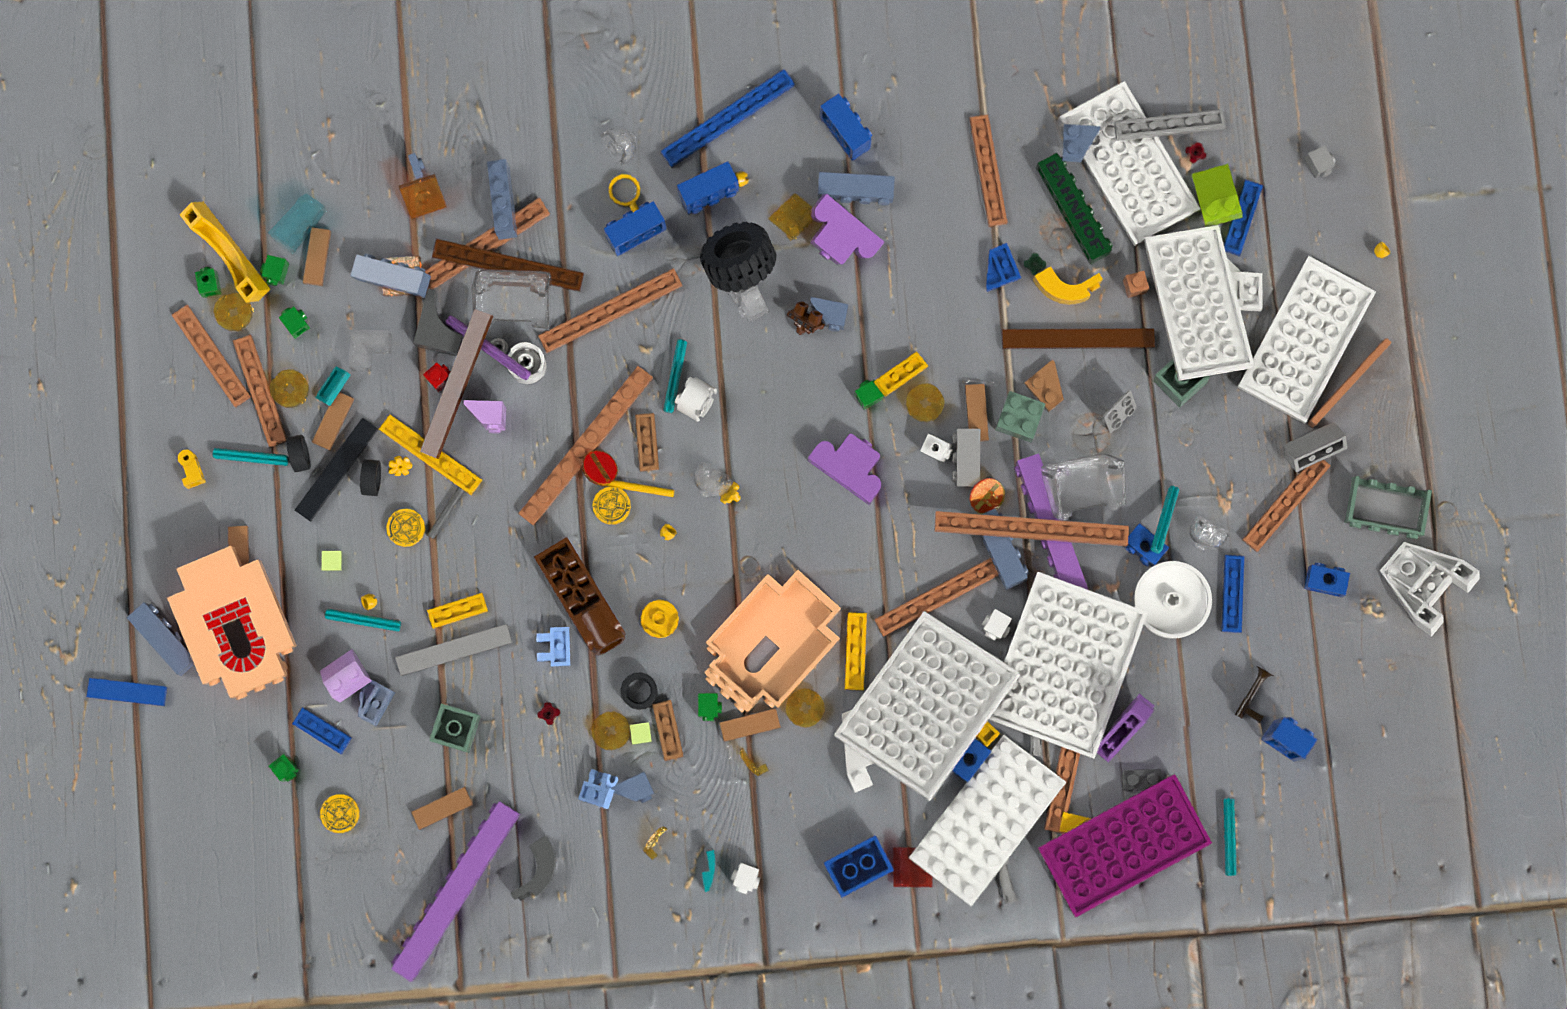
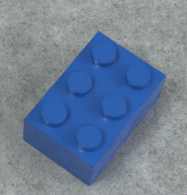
(846, 126)
(708, 188)
(634, 228)
(1289, 738)
(858, 866)

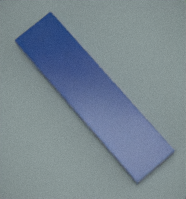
(1239, 228)
(1232, 594)
(126, 692)

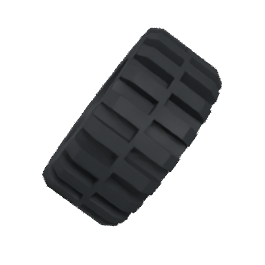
(738, 257)

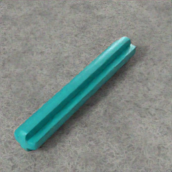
(675, 376)
(248, 456)
(1165, 518)
(364, 620)
(1229, 836)

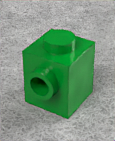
(274, 270)
(208, 282)
(294, 321)
(868, 394)
(708, 706)
(284, 768)

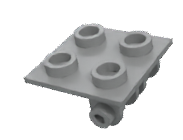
(1119, 412)

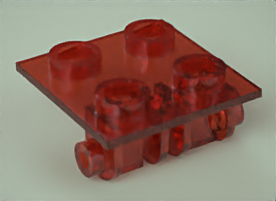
(906, 872)

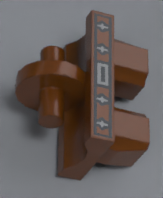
(804, 321)

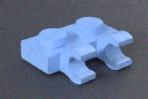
(559, 646)
(596, 794)

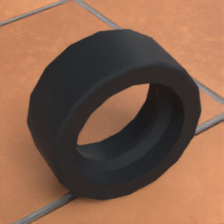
(298, 453)
(370, 477)
(624, 691)

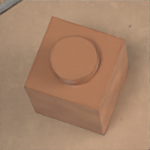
(1136, 284)

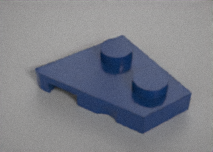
(1001, 268)

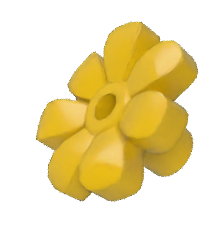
(399, 466)
(731, 494)

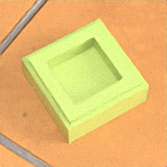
(331, 561)
(640, 733)

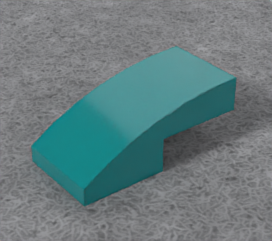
(708, 876)

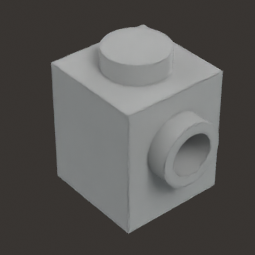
(1320, 162)

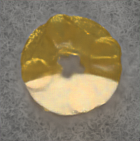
(238, 321)
(918, 394)
(298, 395)
(795, 702)
(615, 741)

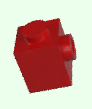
(437, 376)

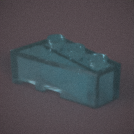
(297, 223)

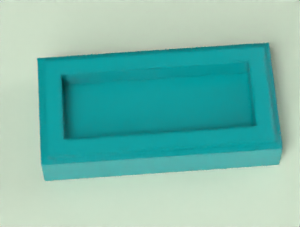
(332, 386)

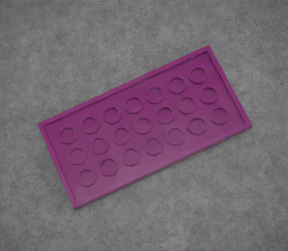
(1124, 845)

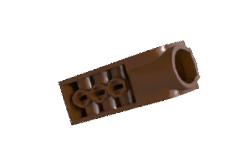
(581, 597)

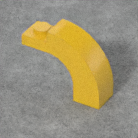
(1064, 293)

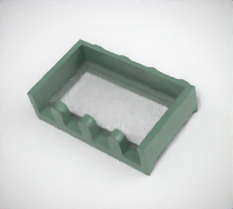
(1387, 508)

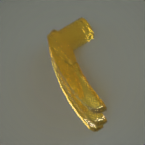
(757, 771)
(652, 841)

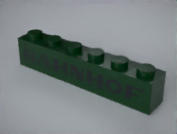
(1074, 208)

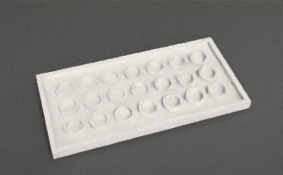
(1135, 172)
(1198, 303)
(1306, 339)
(987, 820)

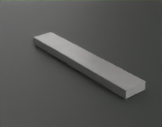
(1169, 125)
(453, 650)

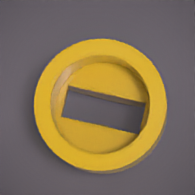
(741, 178)
(1381, 250)
(668, 532)
(368, 601)

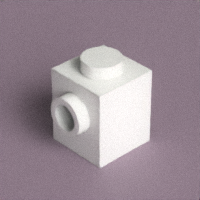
(931, 446)
(996, 625)
(745, 878)

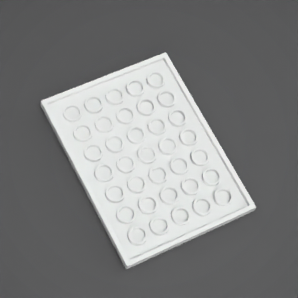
(1070, 664)
(927, 705)

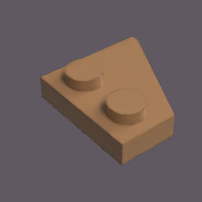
(1046, 386)

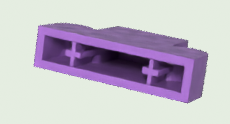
(841, 233)
(849, 466)
(1125, 727)

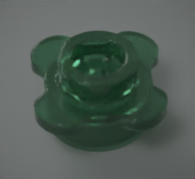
(1035, 258)

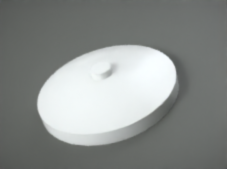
(1175, 599)

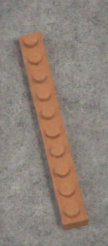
(587, 442)
(1031, 528)

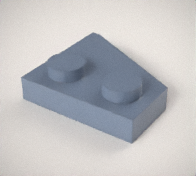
(1077, 141)
(418, 166)
(373, 702)

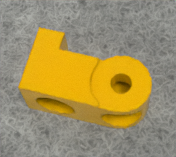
(192, 469)

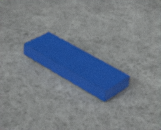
(321, 730)

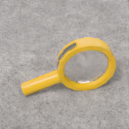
(625, 191)

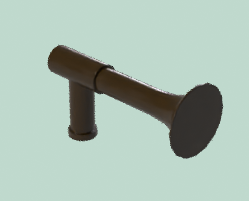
(1244, 706)

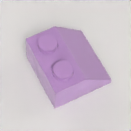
(488, 413)
(344, 676)

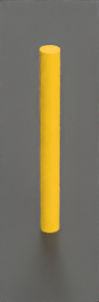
(642, 488)

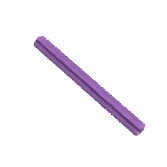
(492, 350)

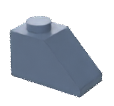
(833, 313)
(635, 788)

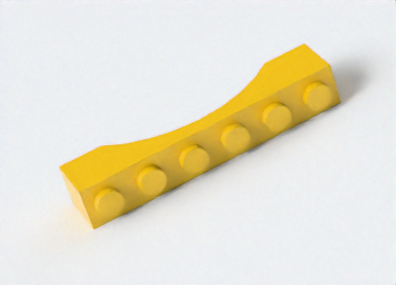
(206, 225)

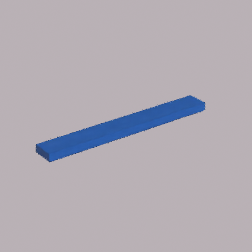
(727, 118)

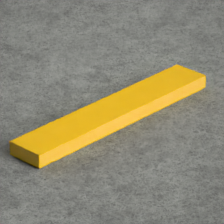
(444, 465)

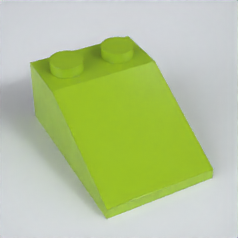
(1217, 195)

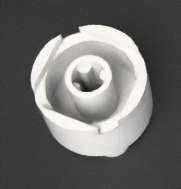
(534, 355)
(696, 398)

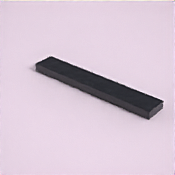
(336, 469)

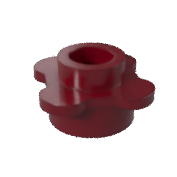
(1198, 147)
(548, 718)

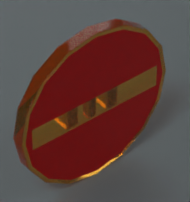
(599, 467)

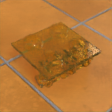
(792, 216)

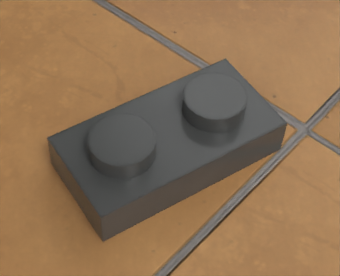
(1140, 778)

